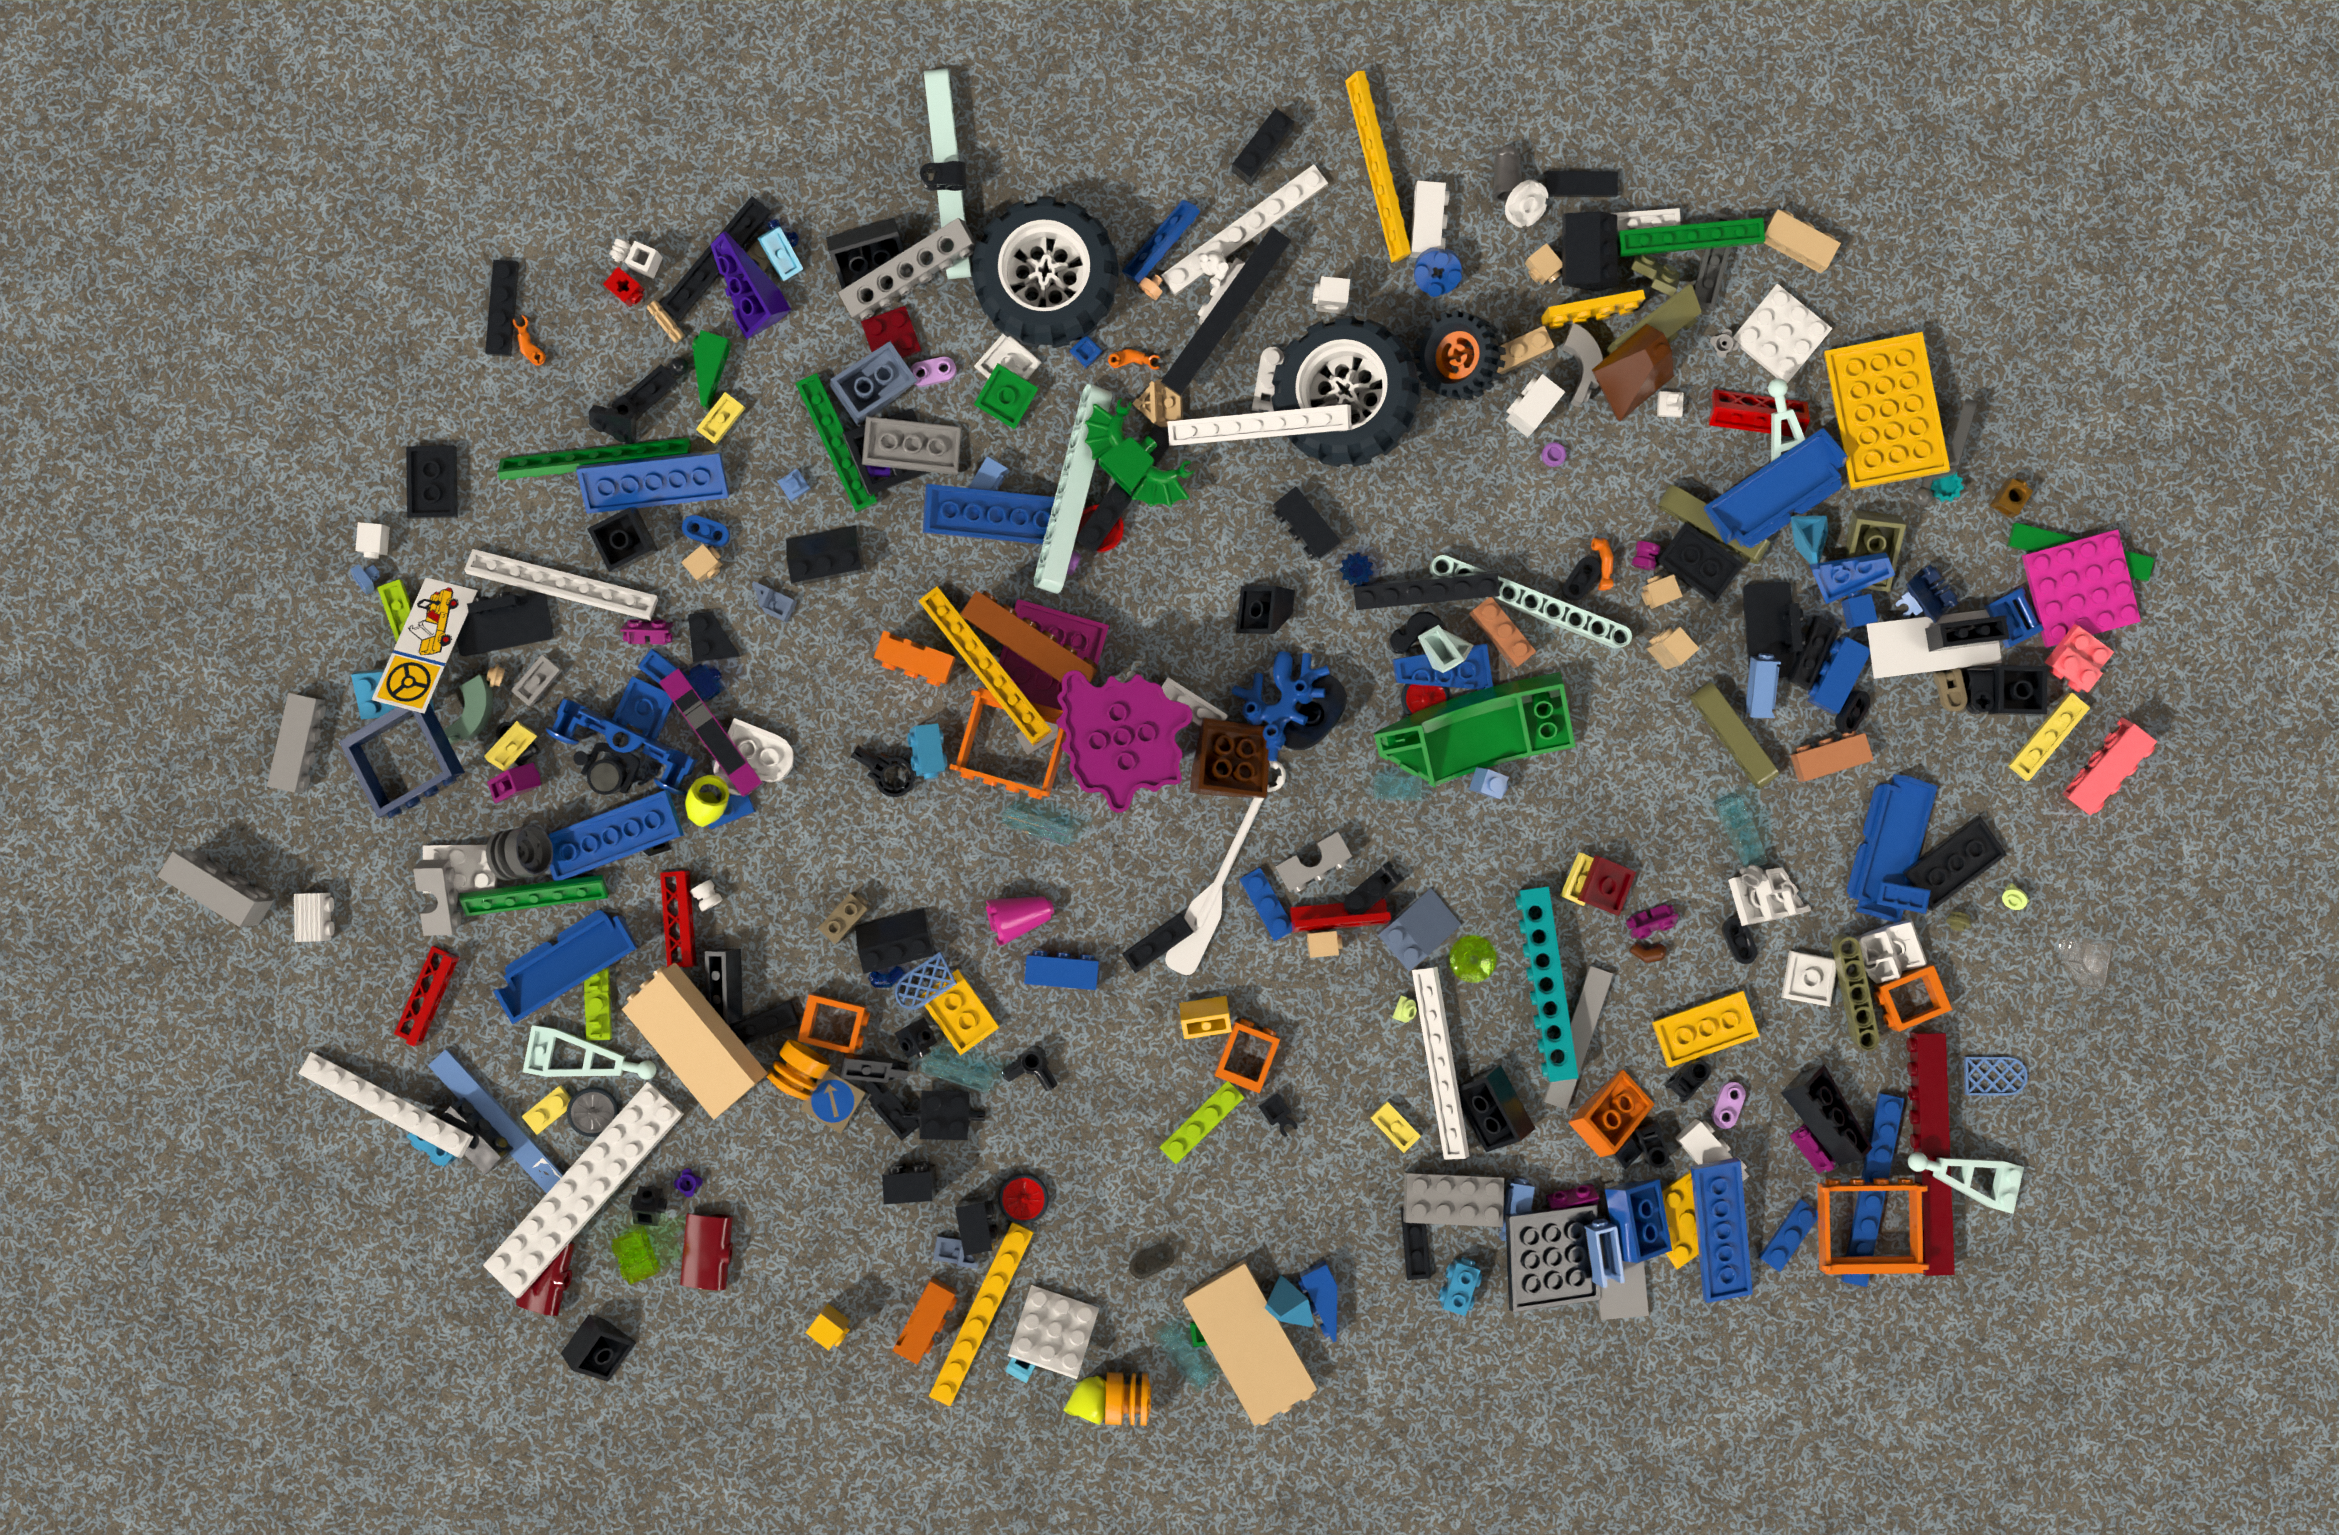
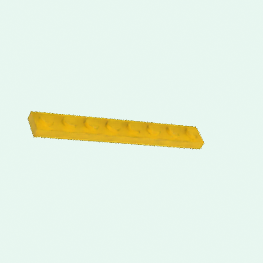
(1378, 166)
(985, 666)
(981, 1313)

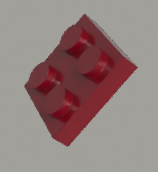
(892, 327)
(1607, 885)

